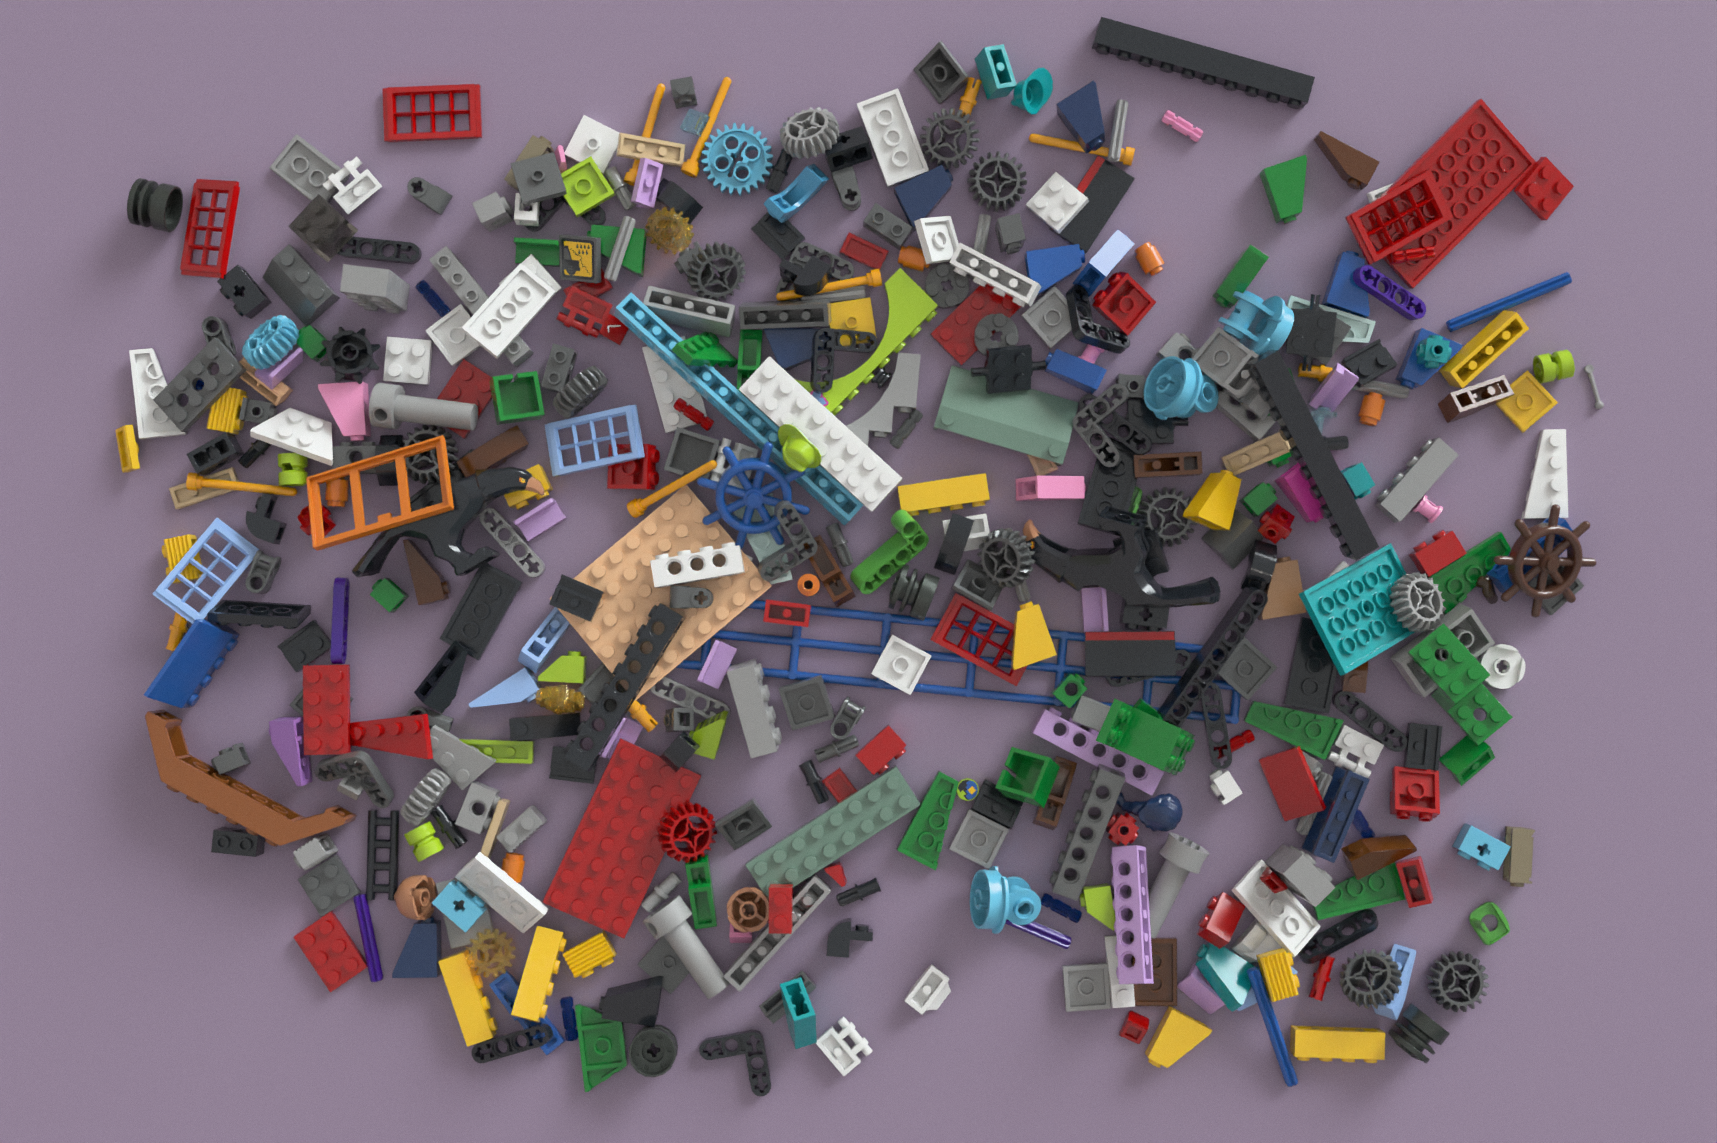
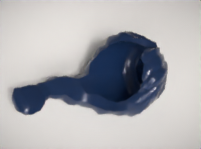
(1157, 813)

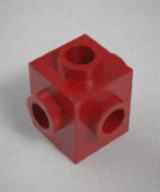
(304, 518)
(1276, 524)
(1114, 825)

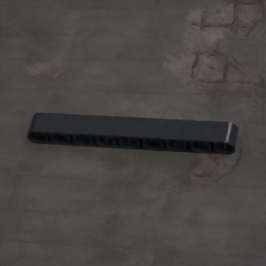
(1204, 657)

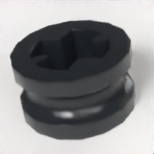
(881, 377)

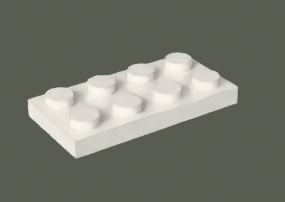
(892, 137)
(508, 311)
(668, 388)
(501, 892)
(1277, 912)

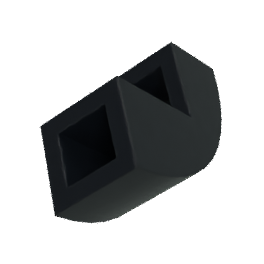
(953, 544)

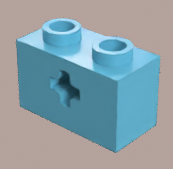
(1492, 854)
(448, 904)

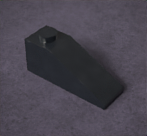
(443, 680)
(544, 726)

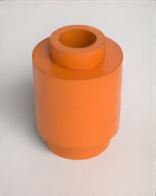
(912, 258)
(1149, 259)
(1371, 409)
(337, 492)
(808, 592)
(514, 866)

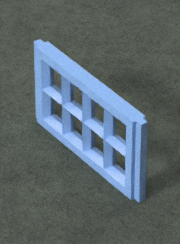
(633, 432)
(230, 536)

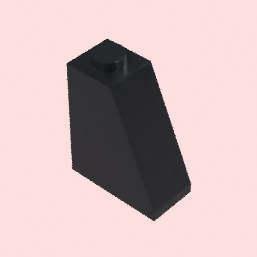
(633, 1002)

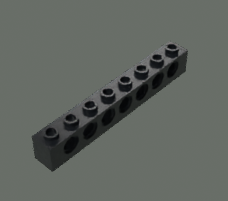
(587, 758)

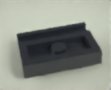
(778, 236)
(1369, 362)
(576, 598)
(305, 645)
(1423, 746)
(566, 770)
(996, 806)

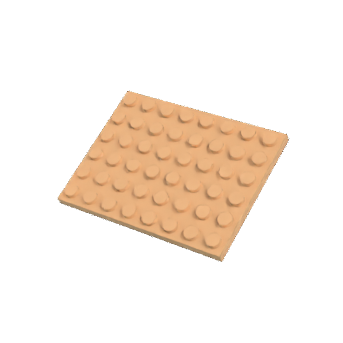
(630, 593)

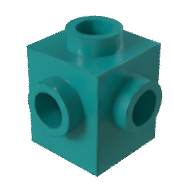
(1426, 353)

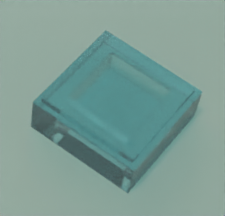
(694, 122)

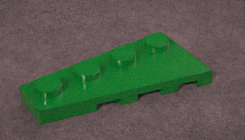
(704, 350)
(1461, 575)
(1308, 730)
(927, 828)
(1355, 895)

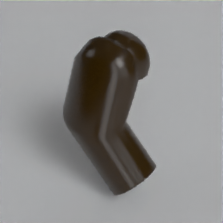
(1487, 589)

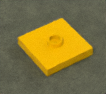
(853, 316)
(1527, 403)

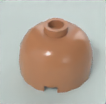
(415, 897)
(748, 909)

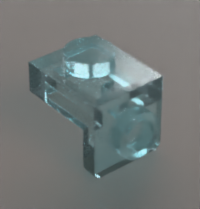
(1320, 414)

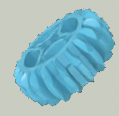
(270, 342)

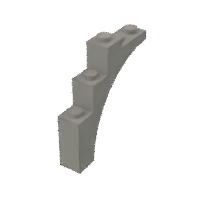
(899, 394)

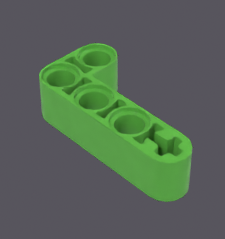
(892, 554)

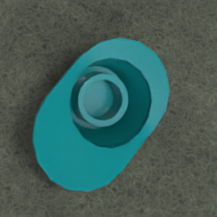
(1033, 91)

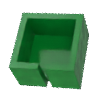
(518, 399)
(1033, 777)

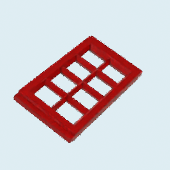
(473, 111)
(215, 187)
(1363, 238)
(949, 619)

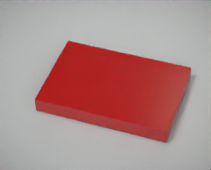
(1292, 783)

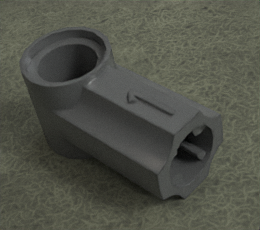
(435, 718)

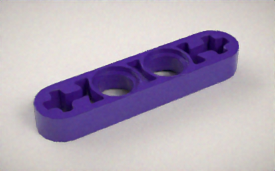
(1388, 295)
(340, 620)

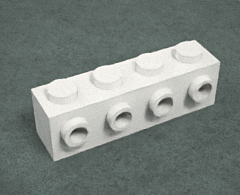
(994, 274)

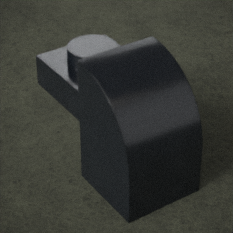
(674, 196)
(809, 279)
(387, 473)
(262, 524)
(1260, 565)
(679, 751)
(841, 934)

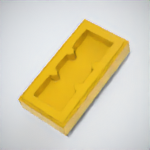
(127, 448)

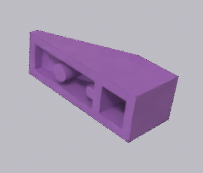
(288, 741)

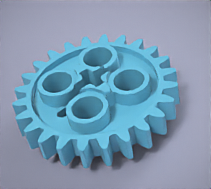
(755, 167)

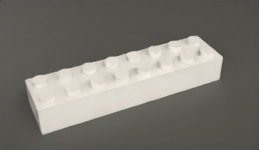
(840, 449)

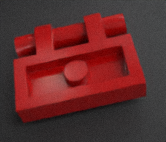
(586, 305)

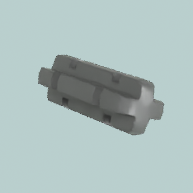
(906, 428)

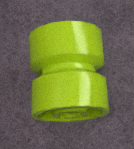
(1558, 366)
(292, 469)
(424, 841)

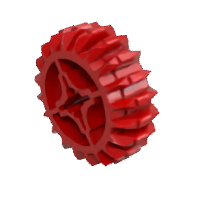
(671, 833)

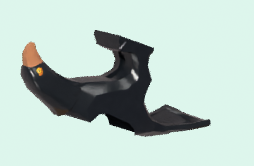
(446, 530)
(1117, 568)

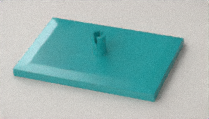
(1355, 609)

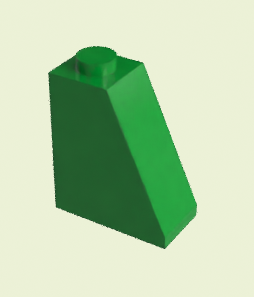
(1285, 188)
(635, 253)
(1240, 276)

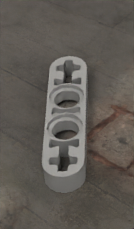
(512, 542)
(691, 695)

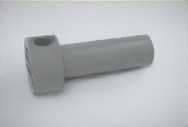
(391, 407)
(1181, 859)
(671, 923)

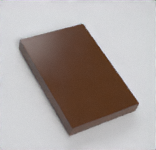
(1164, 963)

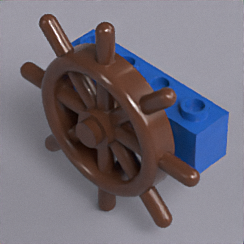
(1538, 555)

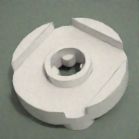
(1510, 656)

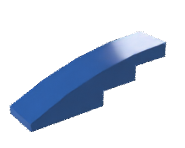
(506, 990)

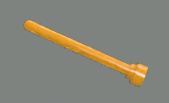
(1126, 154)
(691, 166)
(630, 176)
(872, 278)
(196, 481)
(638, 506)

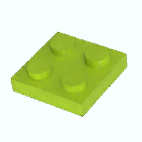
(585, 187)

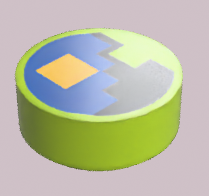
(967, 789)

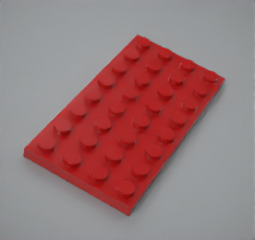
(1475, 169)
(618, 838)

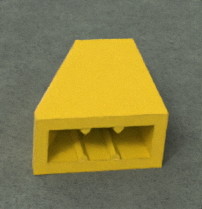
(1215, 501)
(1030, 637)
(1175, 1037)

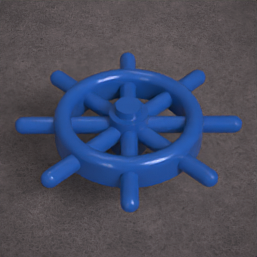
(752, 496)

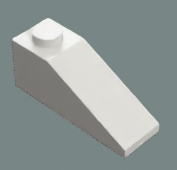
(1120, 994)

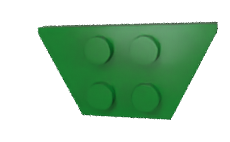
(600, 1045)

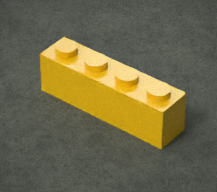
(1483, 349)
(944, 493)
(538, 974)
(467, 998)
(1337, 1042)

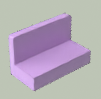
(646, 183)
(276, 373)
(1333, 388)
(540, 519)
(1094, 609)
(717, 664)
(627, 730)
(1200, 991)

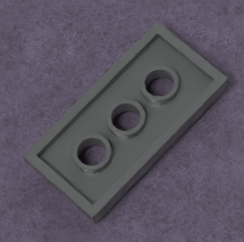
(185, 384)

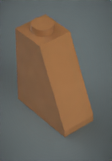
(1283, 591)

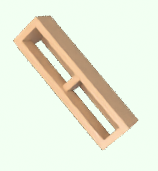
(275, 396)

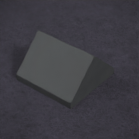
(941, 73)
(1235, 543)
(974, 586)
(743, 824)

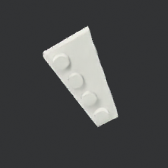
(147, 384)
(1548, 477)

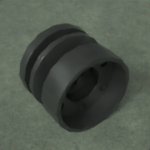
(155, 205)
(913, 592)
(1418, 1033)
(644, 1060)

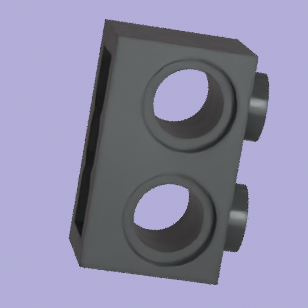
(887, 226)
(559, 368)

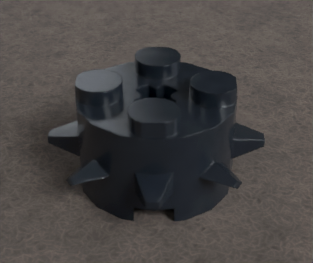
(345, 343)

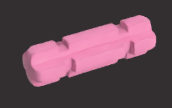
(1182, 126)

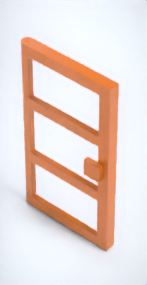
(385, 521)

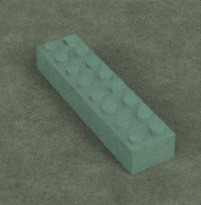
(834, 831)

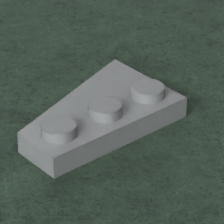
(458, 759)

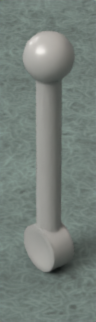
(1589, 369)

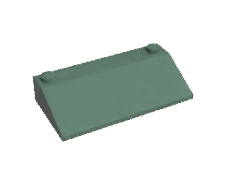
(1014, 420)

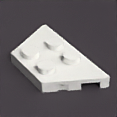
(298, 434)

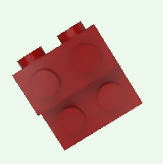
(1123, 302)
(634, 474)
(1415, 793)

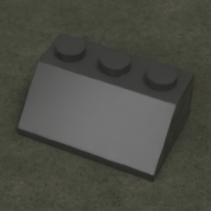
(299, 285)

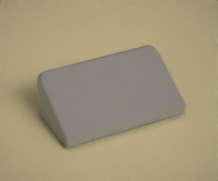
(1089, 713)

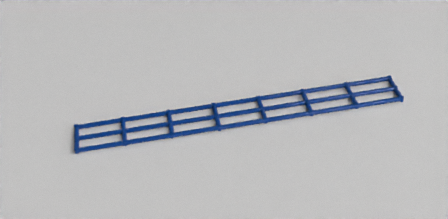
(969, 691)

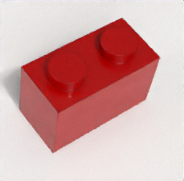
(1437, 553)
(787, 613)
(881, 750)
(1415, 882)
(780, 908)
(1220, 920)

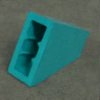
(1225, 974)
(799, 1013)

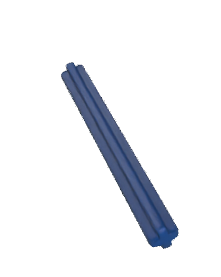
(1509, 302)
(1272, 1026)

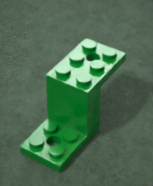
(1460, 684)
(1146, 737)

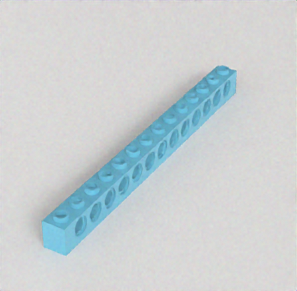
(733, 406)

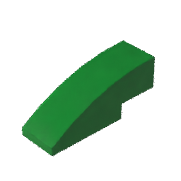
(749, 354)
(701, 892)

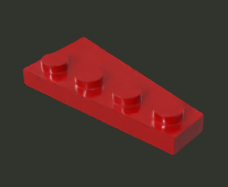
(395, 735)

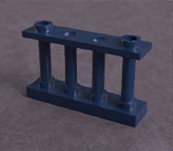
(1334, 822)

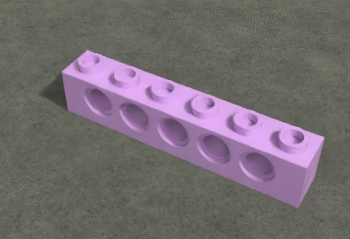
(1044, 728)
(1140, 923)

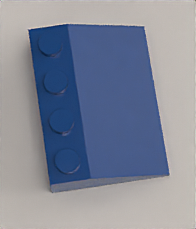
(193, 664)

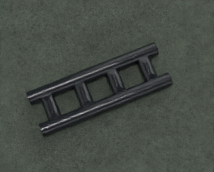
(392, 844)

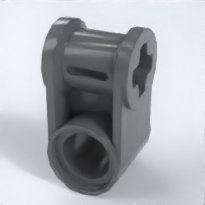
(846, 184)
(431, 196)
(222, 333)
(262, 570)
(686, 597)
(847, 717)

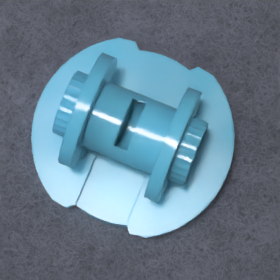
(1259, 323)
(1179, 389)
(1001, 899)

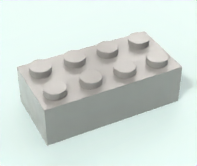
(375, 288)
(1464, 625)
(753, 708)
(1300, 874)

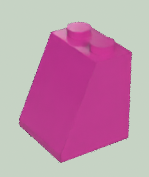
(1298, 493)

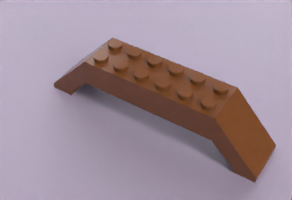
(227, 795)

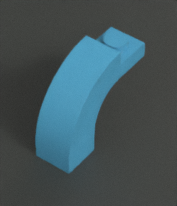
(797, 194)

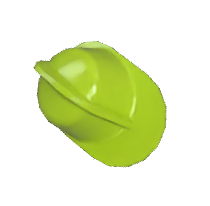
(797, 449)

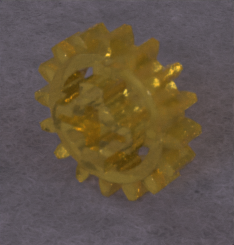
(659, 225)
(560, 699)
(486, 960)

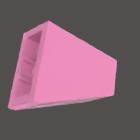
(349, 408)
(1050, 488)

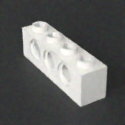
(732, 566)

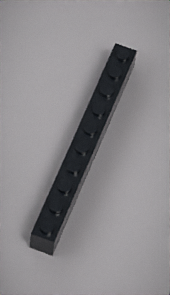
(1202, 63)
(1312, 454)

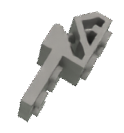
(1225, 363)

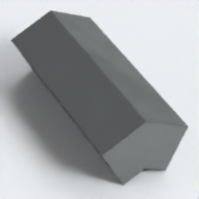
(773, 1006)

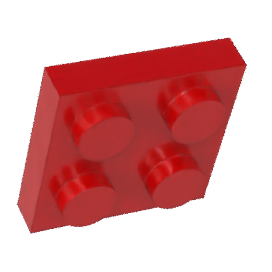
(1543, 188)

